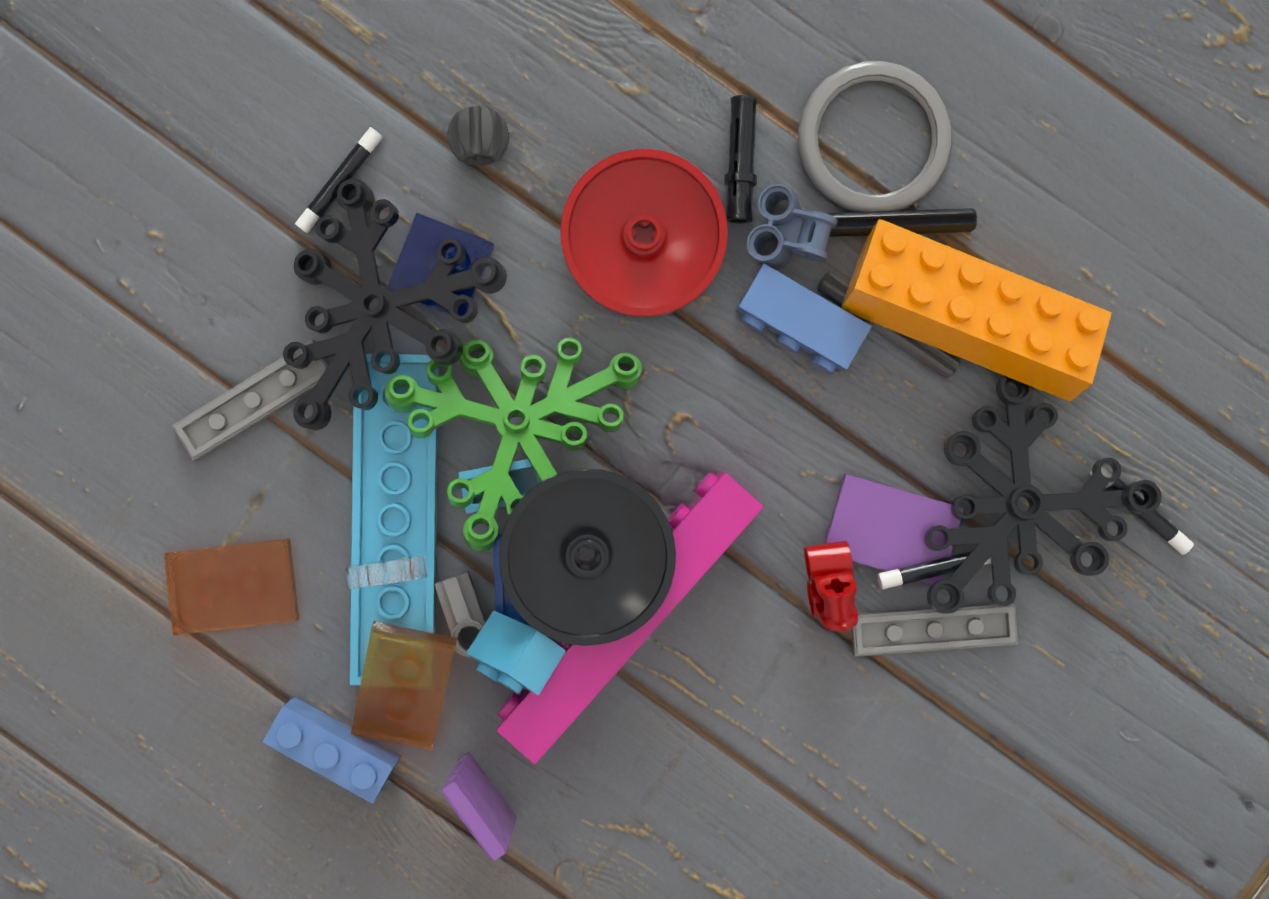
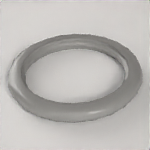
(890, 73)

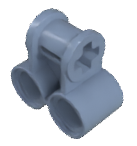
(796, 230)

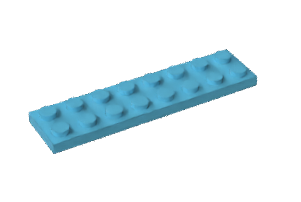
(392, 509)

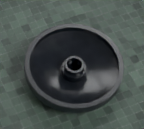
(597, 597)

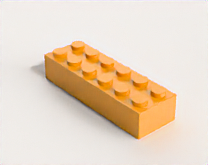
(977, 311)

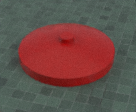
(644, 233)

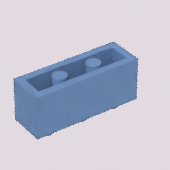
(802, 320)
(331, 749)

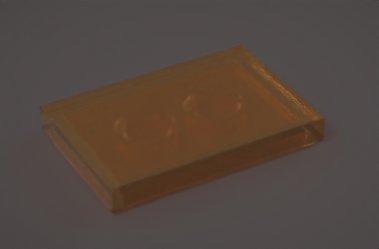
(231, 586)
(403, 685)

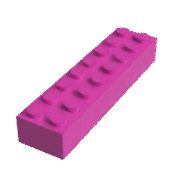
(700, 538)

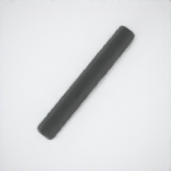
(940, 361)

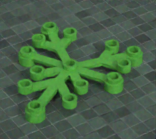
(559, 400)

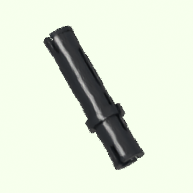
(741, 159)

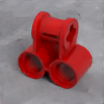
(831, 585)

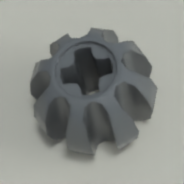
(478, 135)

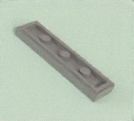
(247, 404)
(932, 631)

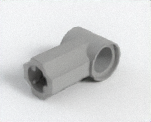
(460, 607)

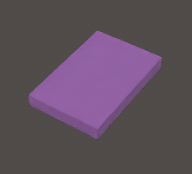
(888, 525)
(480, 806)

